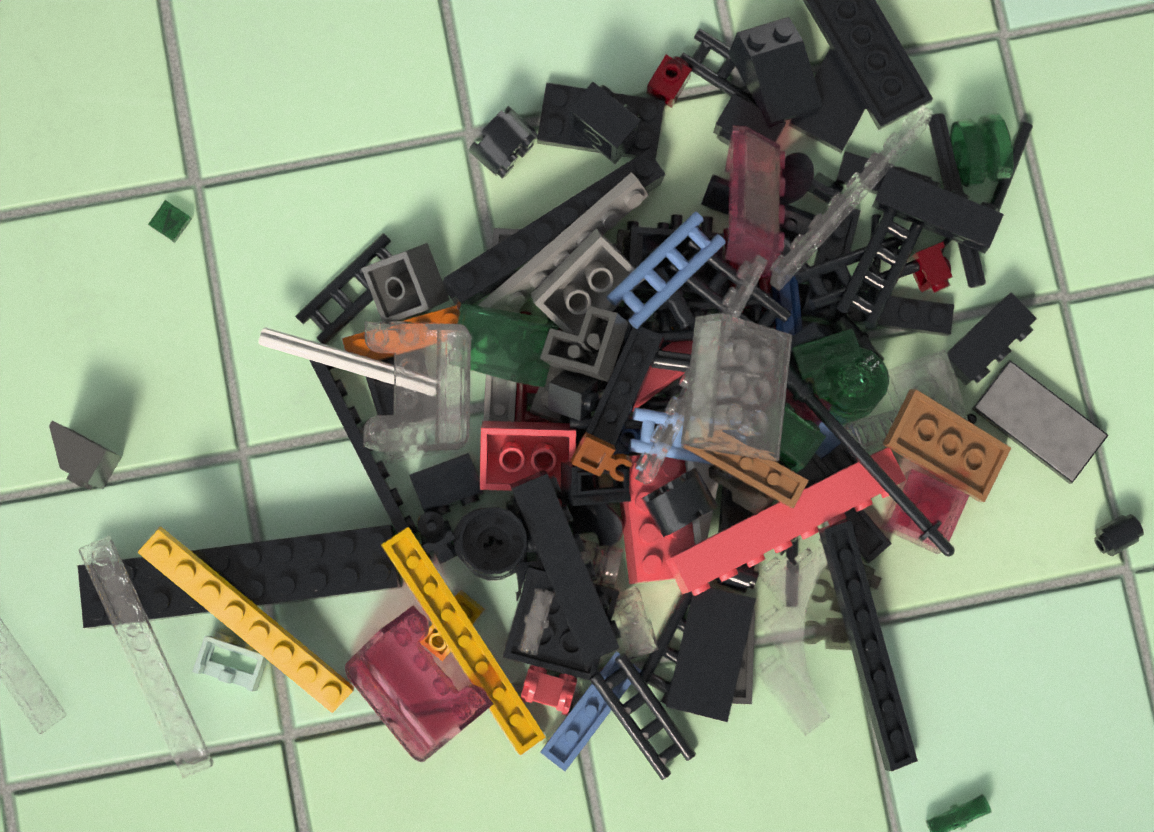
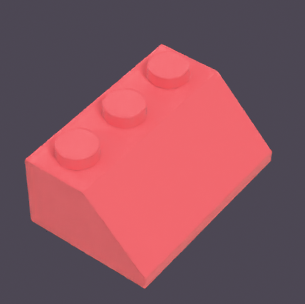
(522, 449)

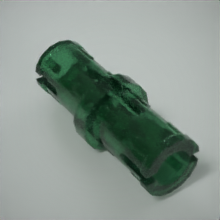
(959, 815)

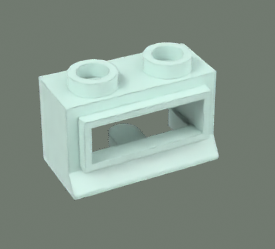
(224, 673)

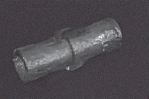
(536, 621)

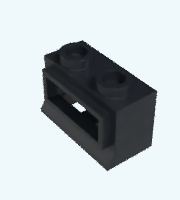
(576, 496)

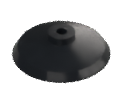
(798, 177)

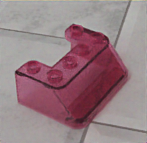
(754, 198)
(411, 689)

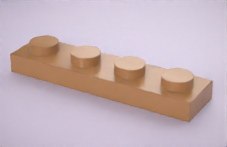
(759, 473)

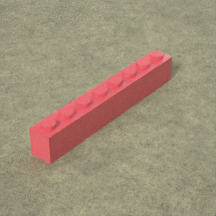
(779, 524)

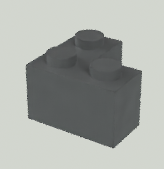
(592, 351)

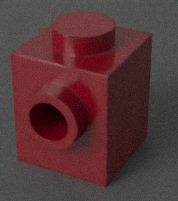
(669, 80)

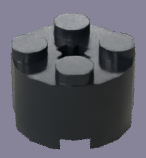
(502, 142)
(679, 502)

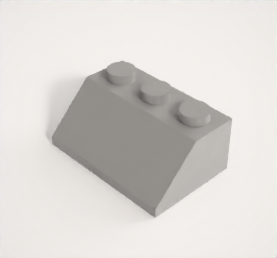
(582, 281)

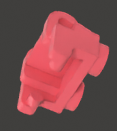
(549, 689)

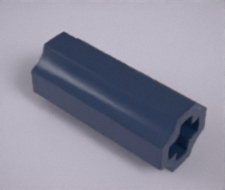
(790, 299)

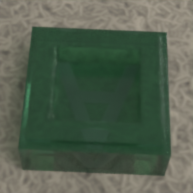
(170, 221)

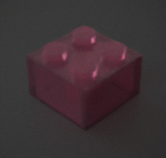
(934, 500)

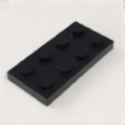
(555, 128)

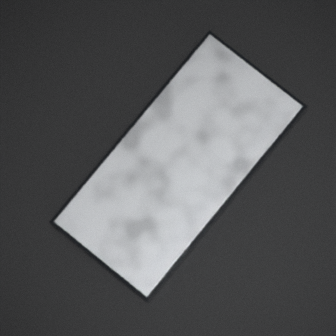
(1040, 422)

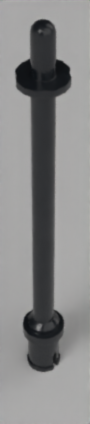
(804, 393)

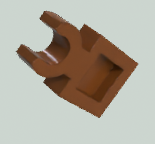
(596, 455)

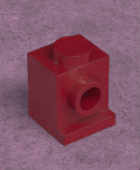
(934, 269)

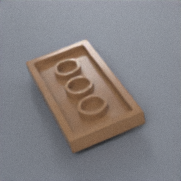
(947, 445)

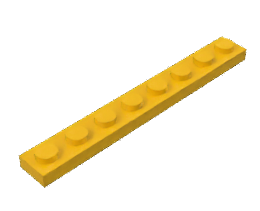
(245, 619)
(463, 639)

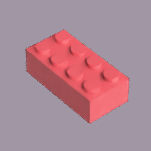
(643, 541)

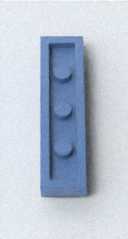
(582, 721)

